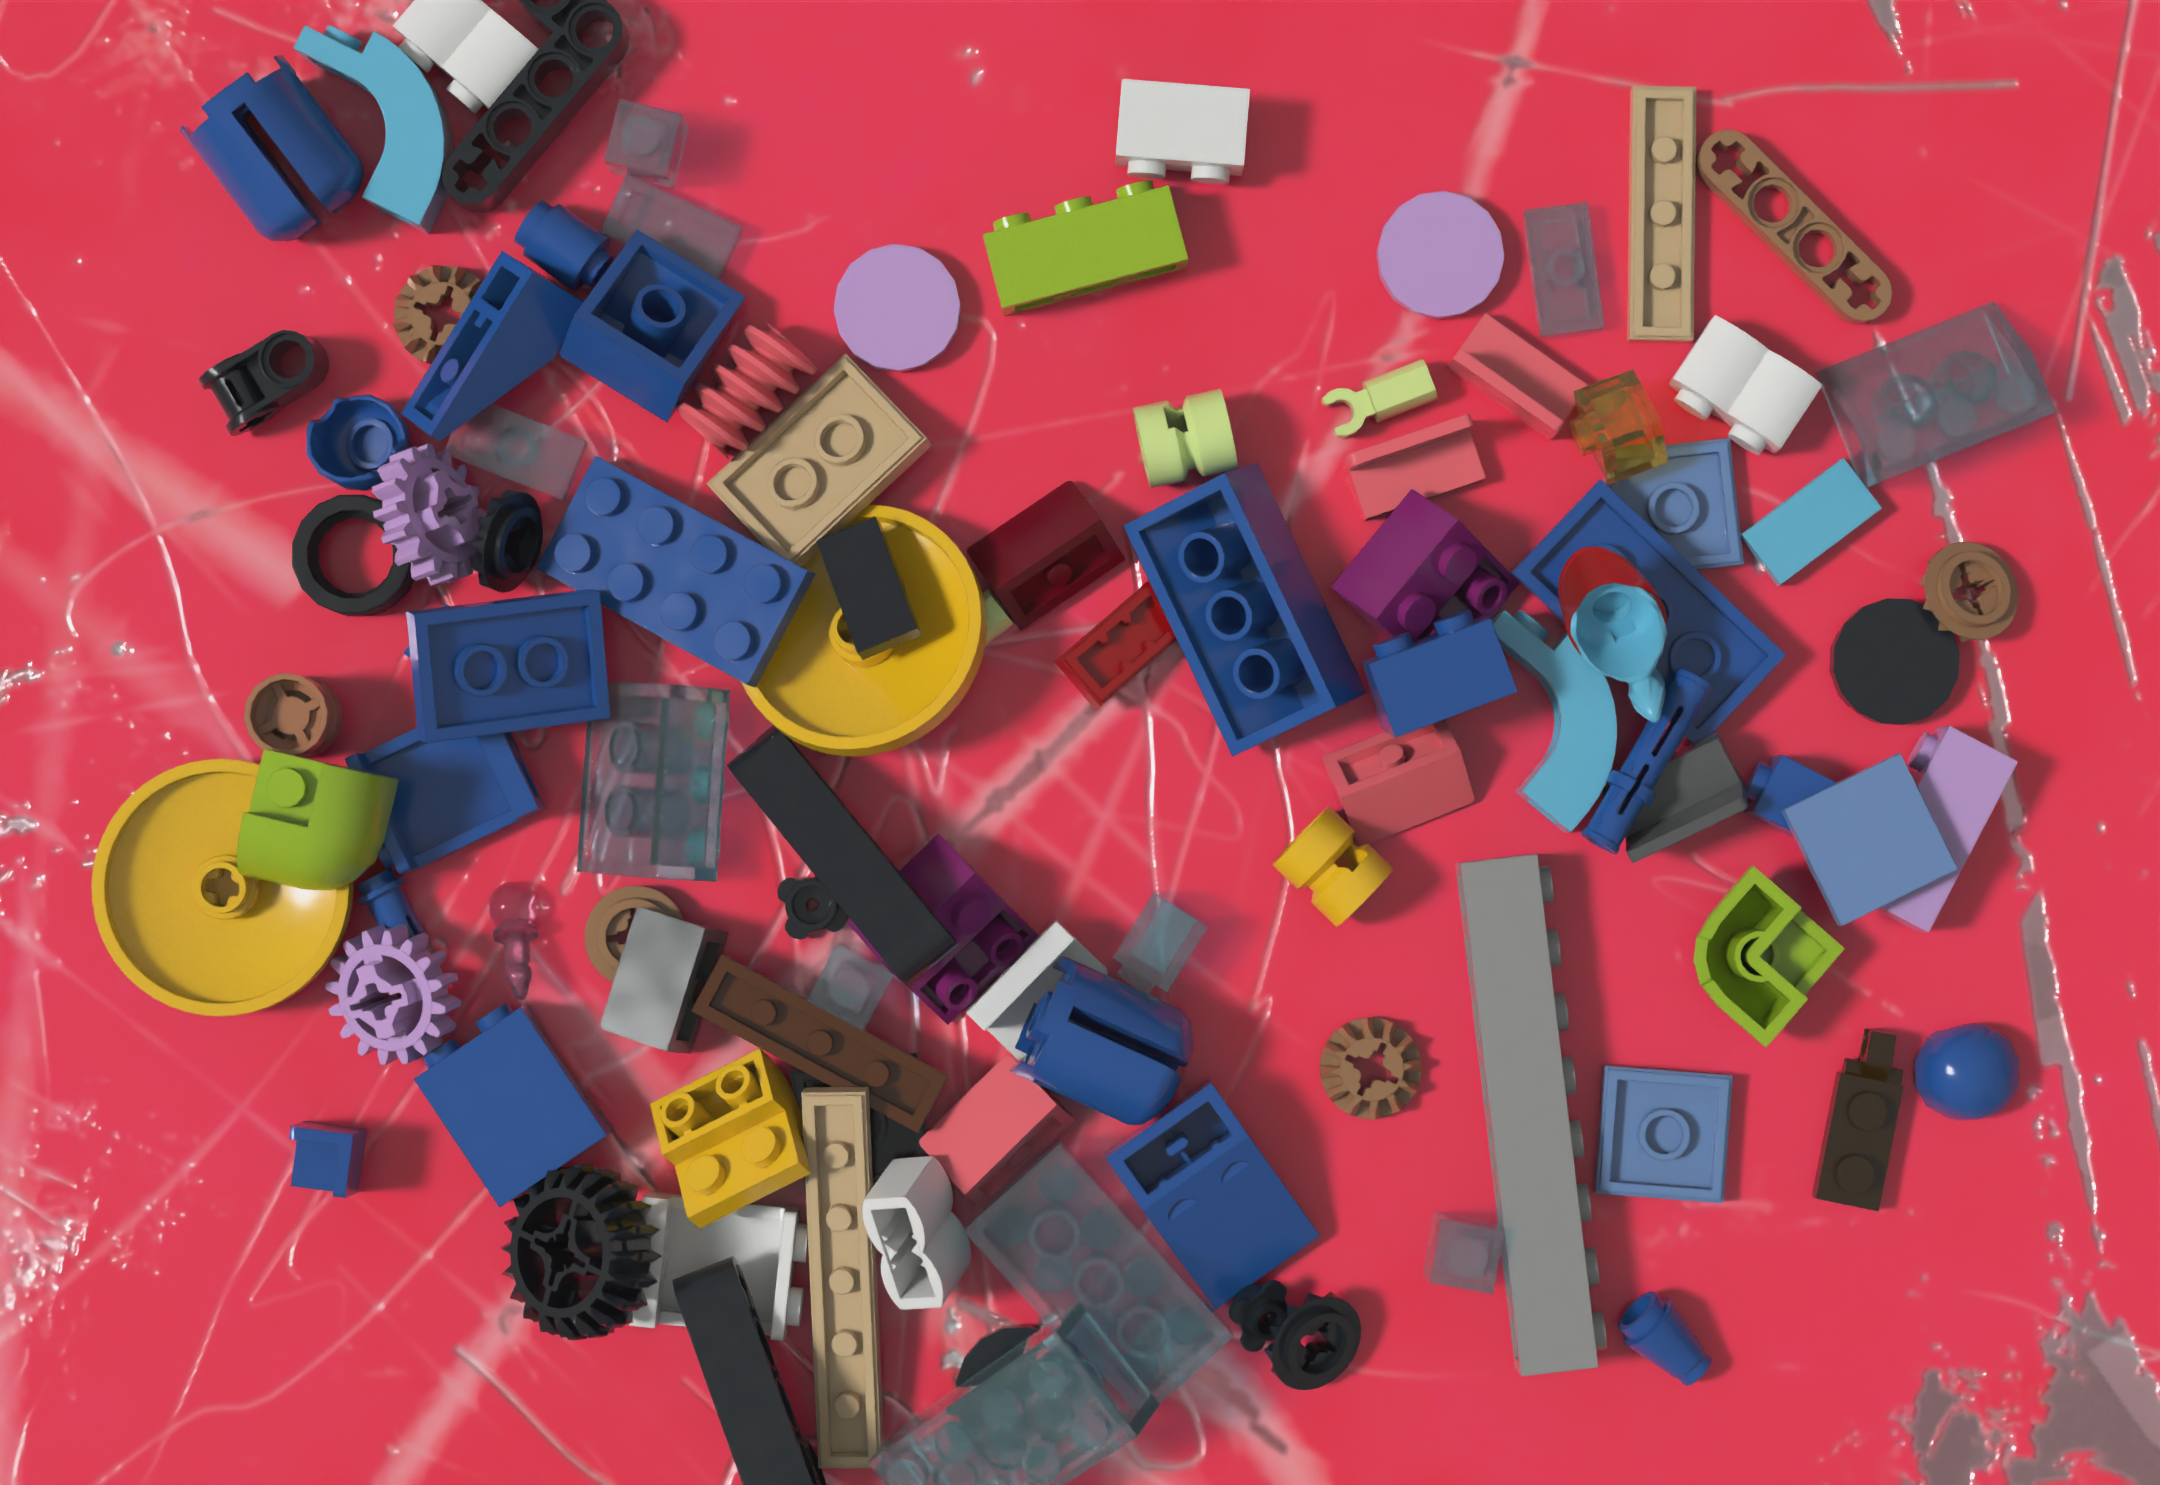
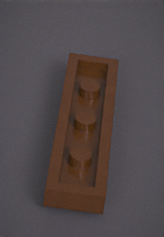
(819, 1042)

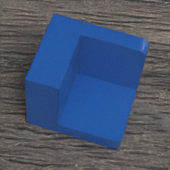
(328, 1157)

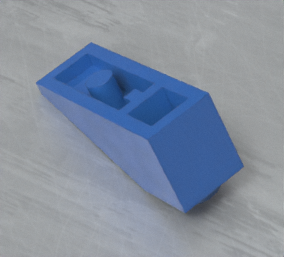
(498, 342)

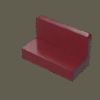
(1045, 554)

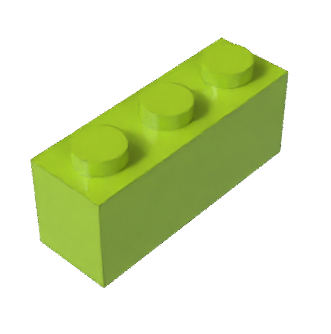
(1085, 247)

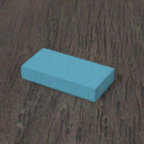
(1810, 521)

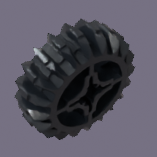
(581, 1252)

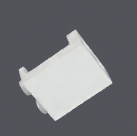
(759, 1236)

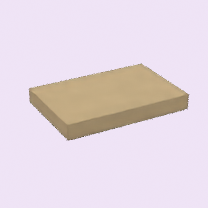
(819, 463)

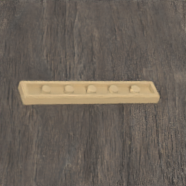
(842, 1277)

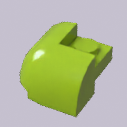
(313, 822)
(1761, 955)

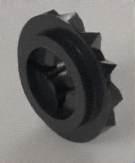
(507, 541)
(1316, 1362)

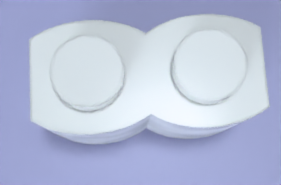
(467, 44)
(1743, 386)
(916, 1232)

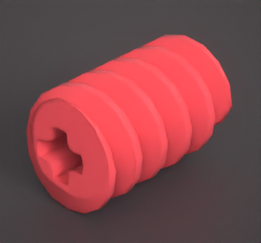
(745, 388)

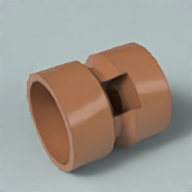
(293, 715)

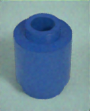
(564, 245)

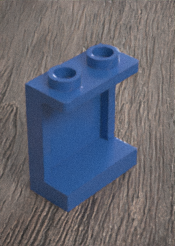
(449, 794)
(510, 1103)

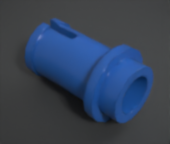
(389, 902)

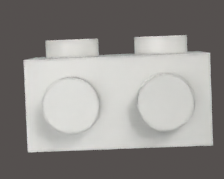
(1182, 130)

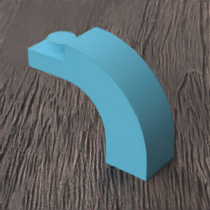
(416, 123)
(1584, 722)

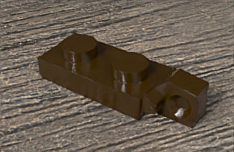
(1860, 1125)

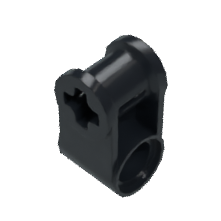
(253, 383)

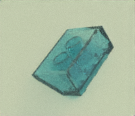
(1934, 393)
(655, 783)

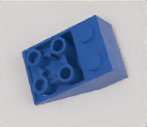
(1211, 1194)

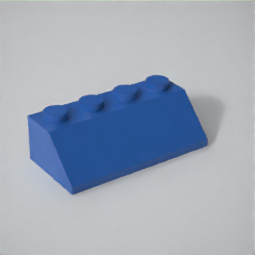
(1244, 608)

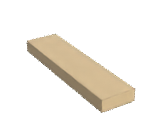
(1661, 214)

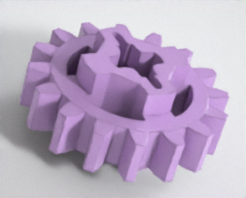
(428, 513)
(393, 963)

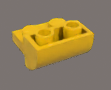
(732, 1137)

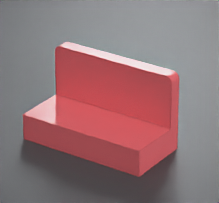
(1517, 376)
(1424, 460)
(1399, 780)
(995, 1132)

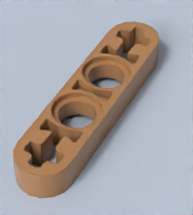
(1785, 235)

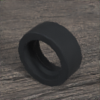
(309, 573)

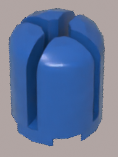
(250, 170)
(1105, 1044)

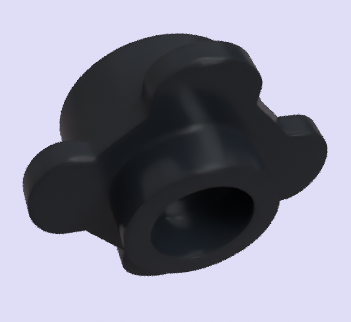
(800, 919)
(1251, 1305)

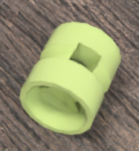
(1185, 438)

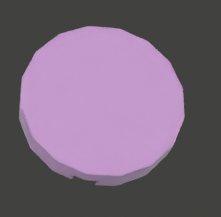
(1440, 255)
(897, 308)

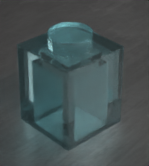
(646, 143)
(1157, 945)
(851, 986)
(1463, 1252)

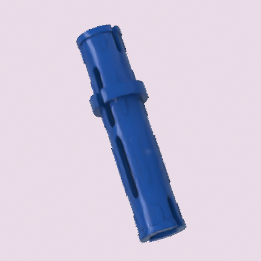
(1608, 825)

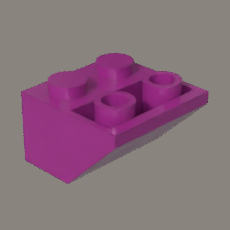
(1422, 570)
(978, 918)

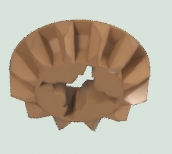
(427, 289)
(1977, 567)
(612, 916)
(1360, 1039)

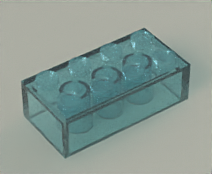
(1073, 1243)
(1027, 1416)

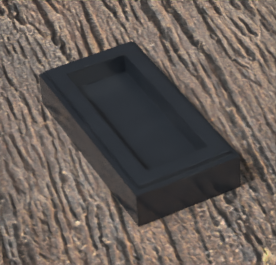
(869, 588)

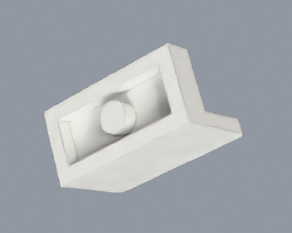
(1010, 997)

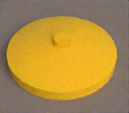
(858, 707)
(185, 915)

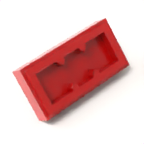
(1118, 647)

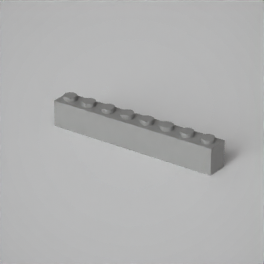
(1528, 1114)

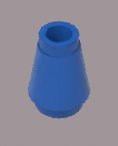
(1663, 1337)

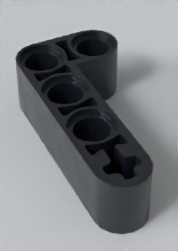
(525, 99)
(744, 1378)

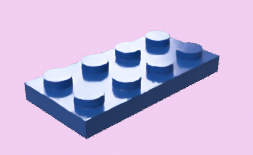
(676, 571)
(1702, 626)

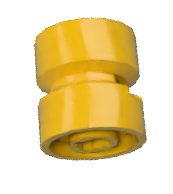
(1332, 866)

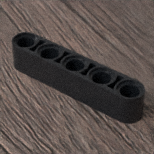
(842, 856)

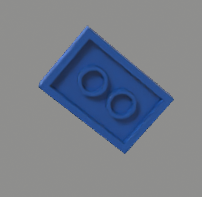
(508, 665)

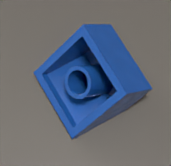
(650, 325)
(1437, 674)

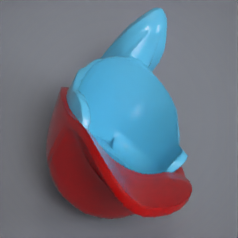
(1616, 623)

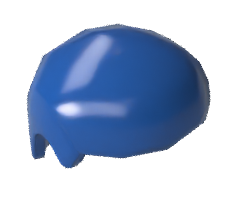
(356, 440)
(1967, 1072)

